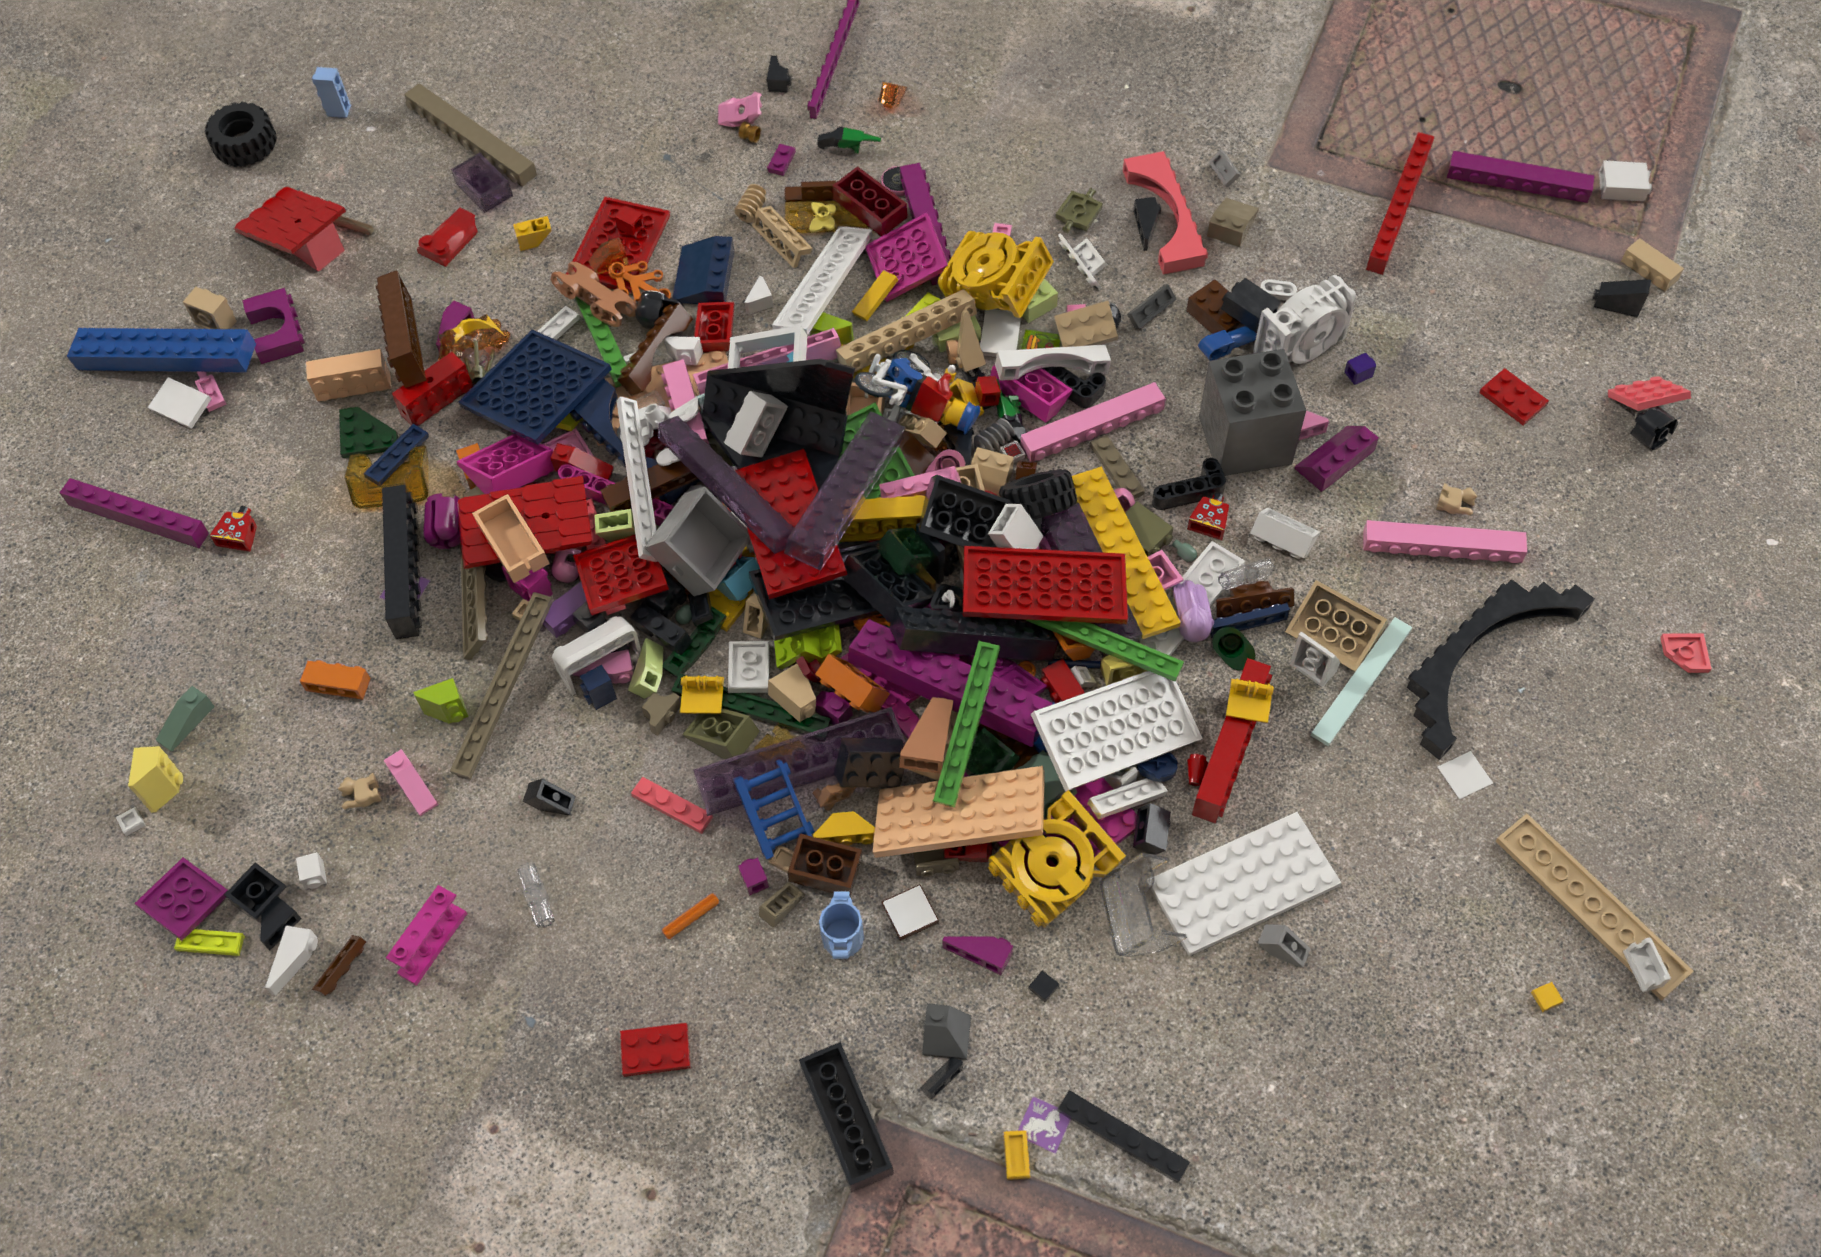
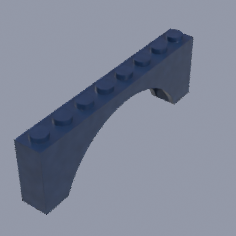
(596, 416)

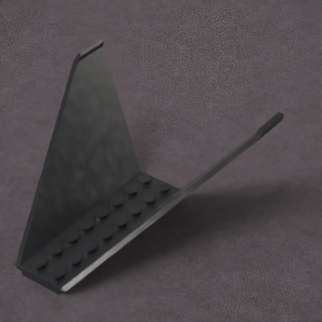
(815, 413)

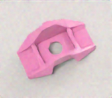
(729, 110)

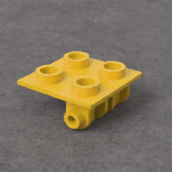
(701, 694)
(1249, 700)

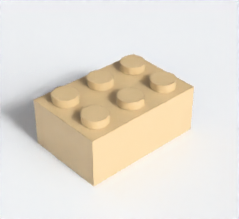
(1087, 326)

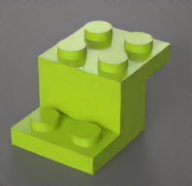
(810, 645)

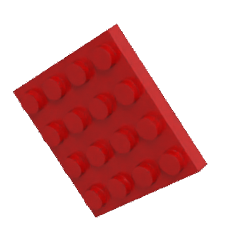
(617, 575)

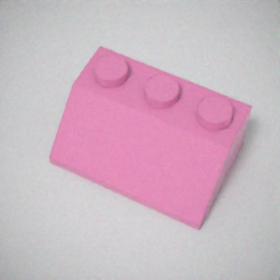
(1164, 570)

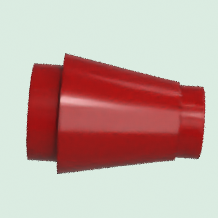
(1196, 769)

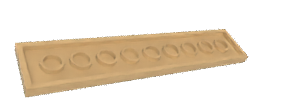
(1585, 897)

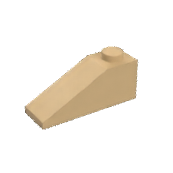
(968, 348)

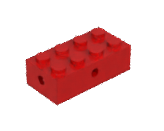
(443, 384)

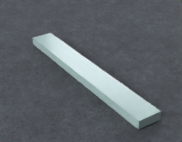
(1361, 681)

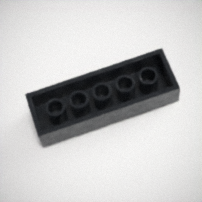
(846, 1117)

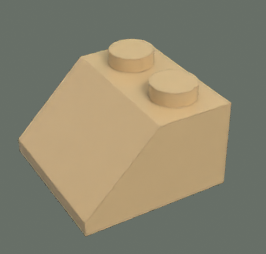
(993, 468)

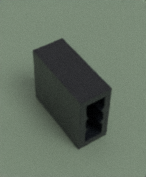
(1247, 302)

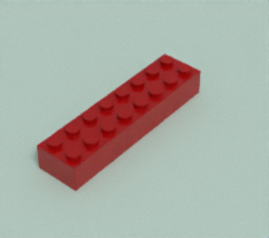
(1228, 754)

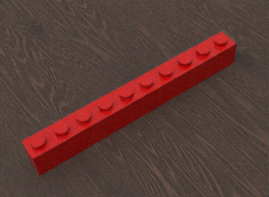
(1400, 203)

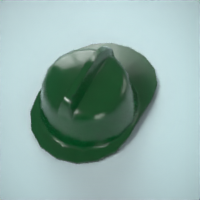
(1233, 647)

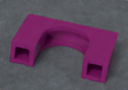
(287, 339)

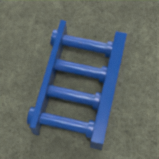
(761, 825)

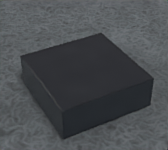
(1043, 986)

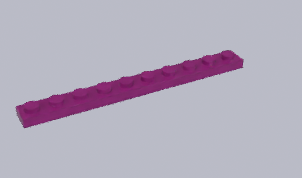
(832, 58)

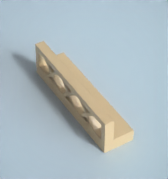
(783, 232)

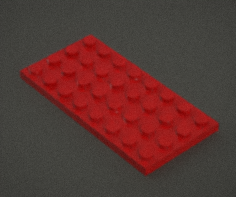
(789, 489)
(1044, 585)

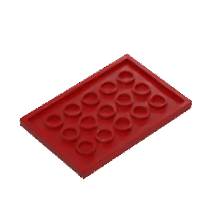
(637, 248)

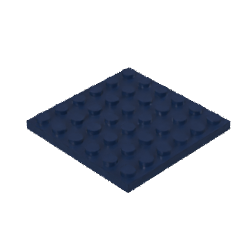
(535, 386)

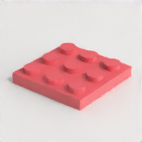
(1649, 393)

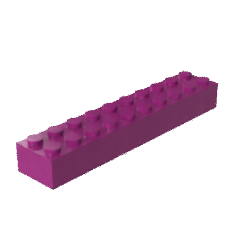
(942, 676)

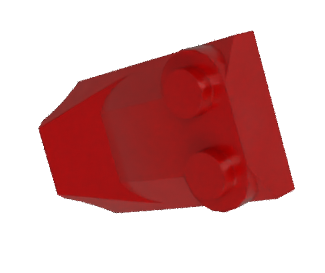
(449, 237)
(714, 325)

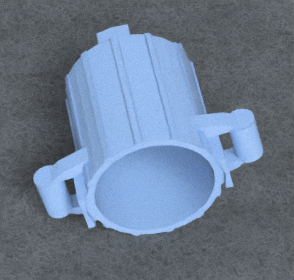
(841, 927)

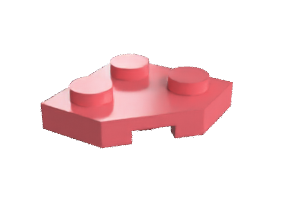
(1687, 651)

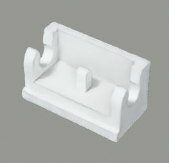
(1647, 965)

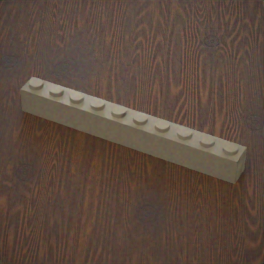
(470, 134)

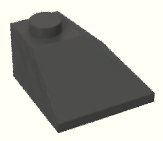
(946, 1032)

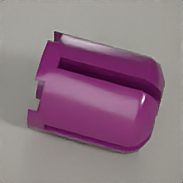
(441, 522)

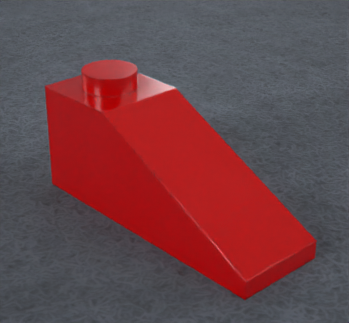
(575, 457)

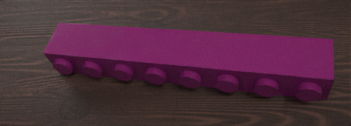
(1520, 176)
(920, 202)
(134, 513)

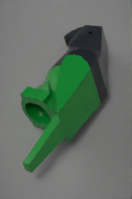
(845, 138)
(1008, 410)

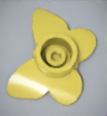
(823, 217)

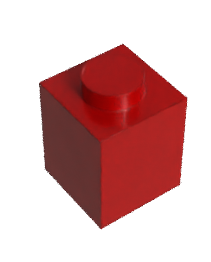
(629, 221)
(987, 391)

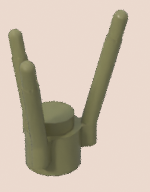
(477, 371)

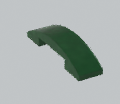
(701, 638)

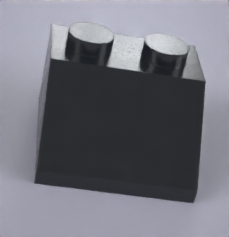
(255, 891)

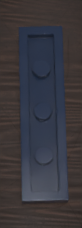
(395, 455)
(1252, 619)

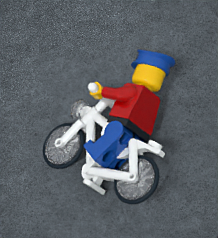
(913, 386)

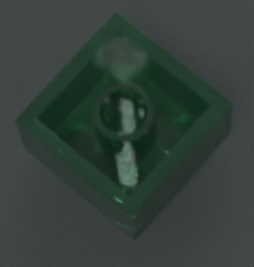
(905, 551)
(990, 755)

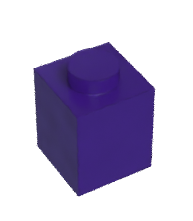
(1360, 368)

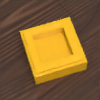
(1547, 996)

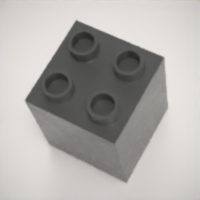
(1252, 412)

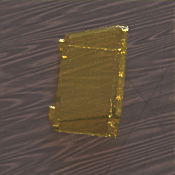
(369, 495)

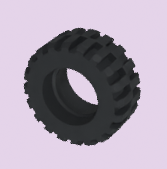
(235, 120)
(1042, 492)

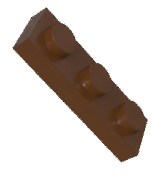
(339, 966)

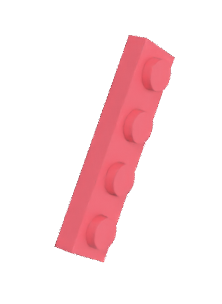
(671, 805)

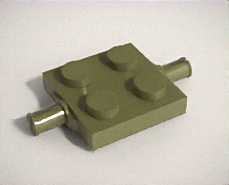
(1079, 210)

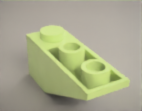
(647, 670)

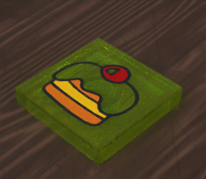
(1039, 339)

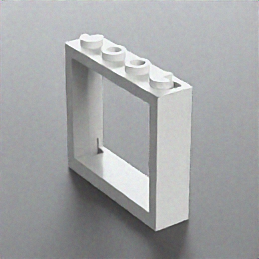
(768, 339)

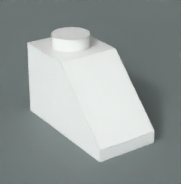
(684, 348)

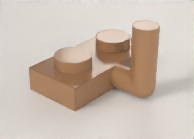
(831, 794)

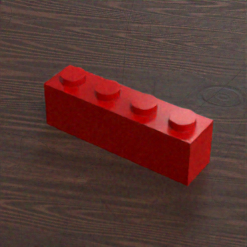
(1060, 682)

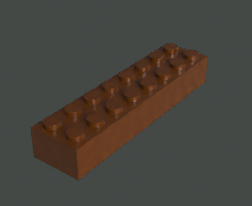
(400, 329)

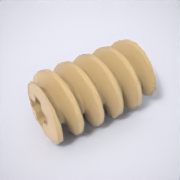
(750, 202)

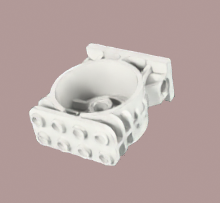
(1308, 321)

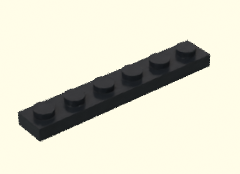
(1123, 1136)

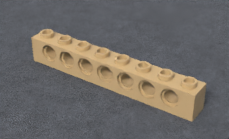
(906, 331)

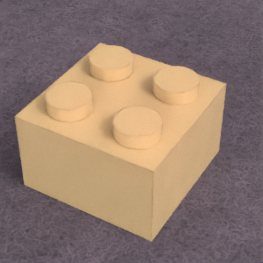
(209, 310)

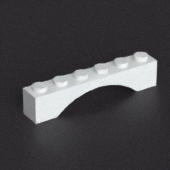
(1088, 359)

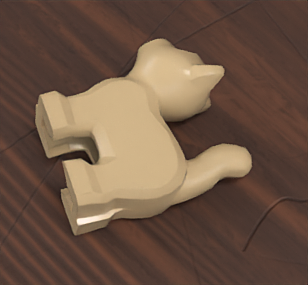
(1452, 497)
(362, 791)

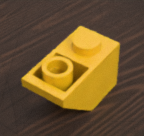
(532, 232)

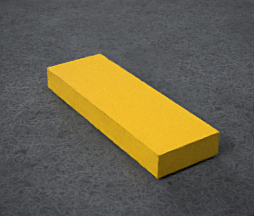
(875, 295)

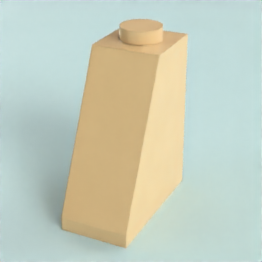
(754, 619)
(793, 693)

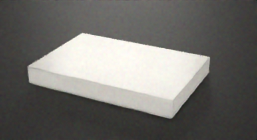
(999, 332)
(179, 403)
(748, 667)

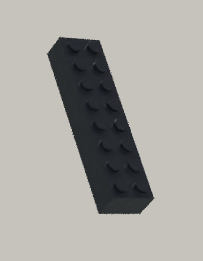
(401, 562)
(955, 634)

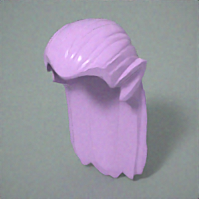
(1193, 611)

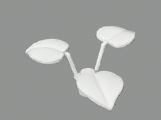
(655, 416)

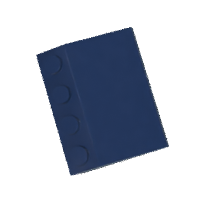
(704, 271)

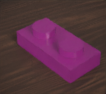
(781, 159)

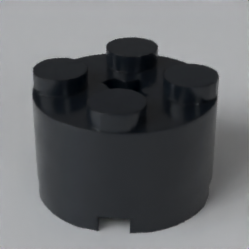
(1653, 427)
(667, 600)

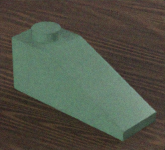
(184, 717)

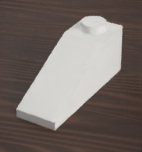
(292, 954)

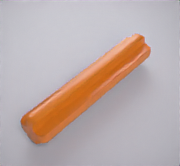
(690, 916)

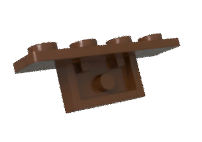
(810, 191)
(1253, 596)

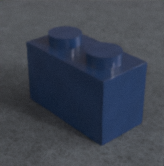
(597, 687)

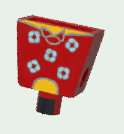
(1210, 517)
(235, 530)

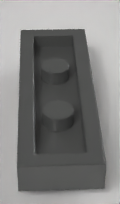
(1151, 306)

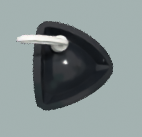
(948, 598)

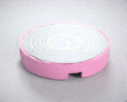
(892, 180)

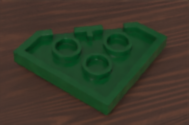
(363, 433)

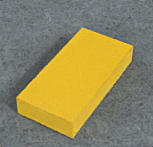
(1016, 1155)

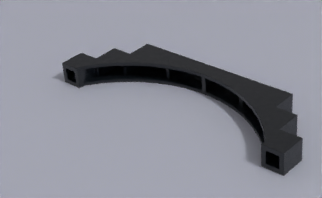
(1508, 606)

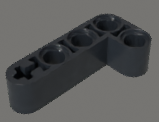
(1084, 392)
(1167, 495)

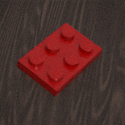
(1514, 396)
(655, 1049)

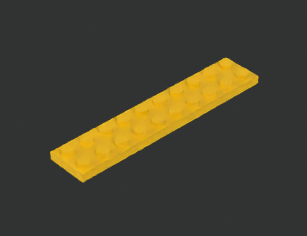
(1116, 535)

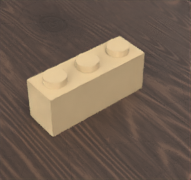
(1652, 264)

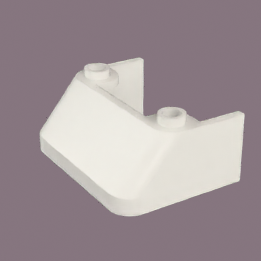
(592, 647)

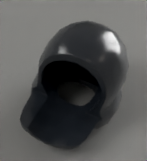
(651, 307)

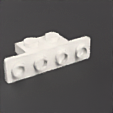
(1087, 257)

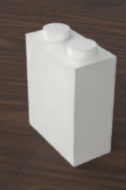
(1624, 181)
(1015, 529)

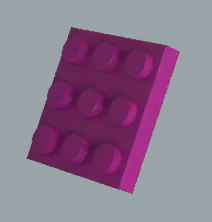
(182, 898)

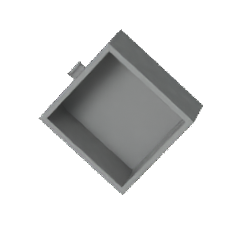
(699, 541)

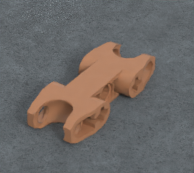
(602, 301)

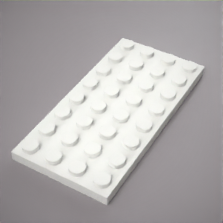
(1115, 728)
(1244, 883)

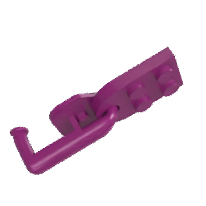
(1012, 673)

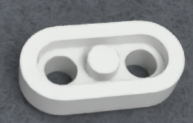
(1279, 289)

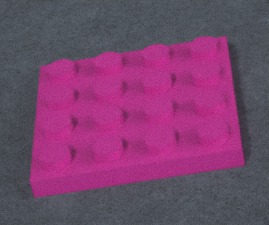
(909, 253)

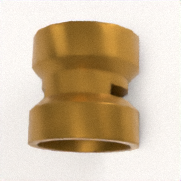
(749, 132)

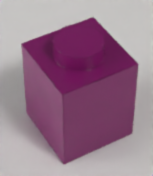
(753, 876)

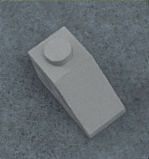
(1284, 944)

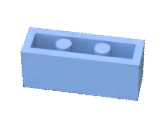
(331, 92)

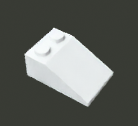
(1314, 660)

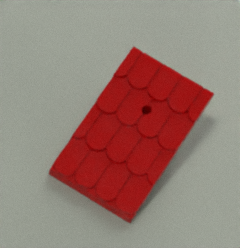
(297, 226)
(551, 510)

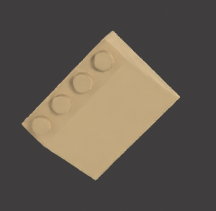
(1338, 624)

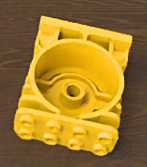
(997, 271)
(1049, 903)

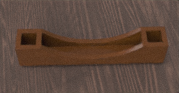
(637, 373)

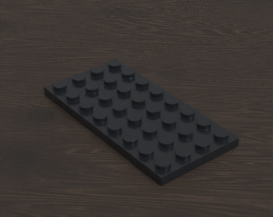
(814, 606)

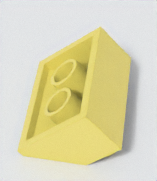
(154, 777)

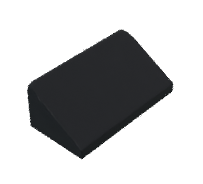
(942, 1077)

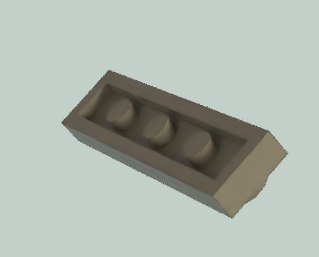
(1116, 466)

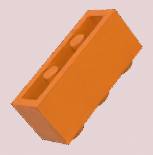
(335, 679)

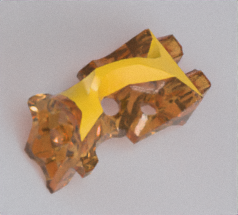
(478, 329)

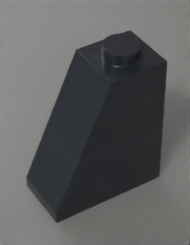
(1622, 296)

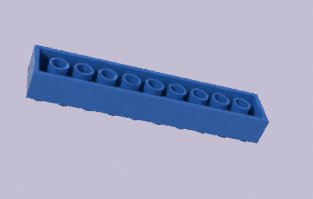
(162, 349)

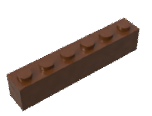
(661, 481)

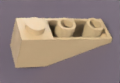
(923, 429)

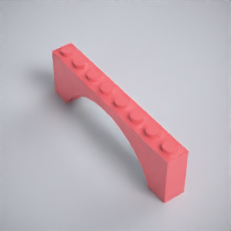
(1155, 174)

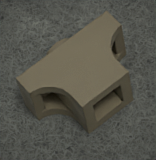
(661, 711)

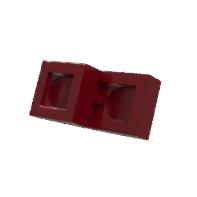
(809, 669)

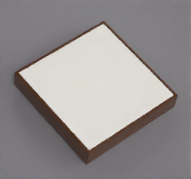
(910, 912)

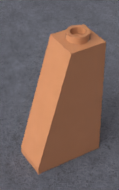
(929, 738)

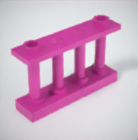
(426, 935)

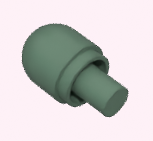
(1185, 551)
(683, 615)

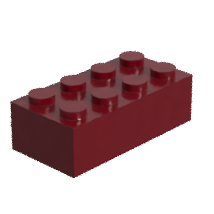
(870, 201)

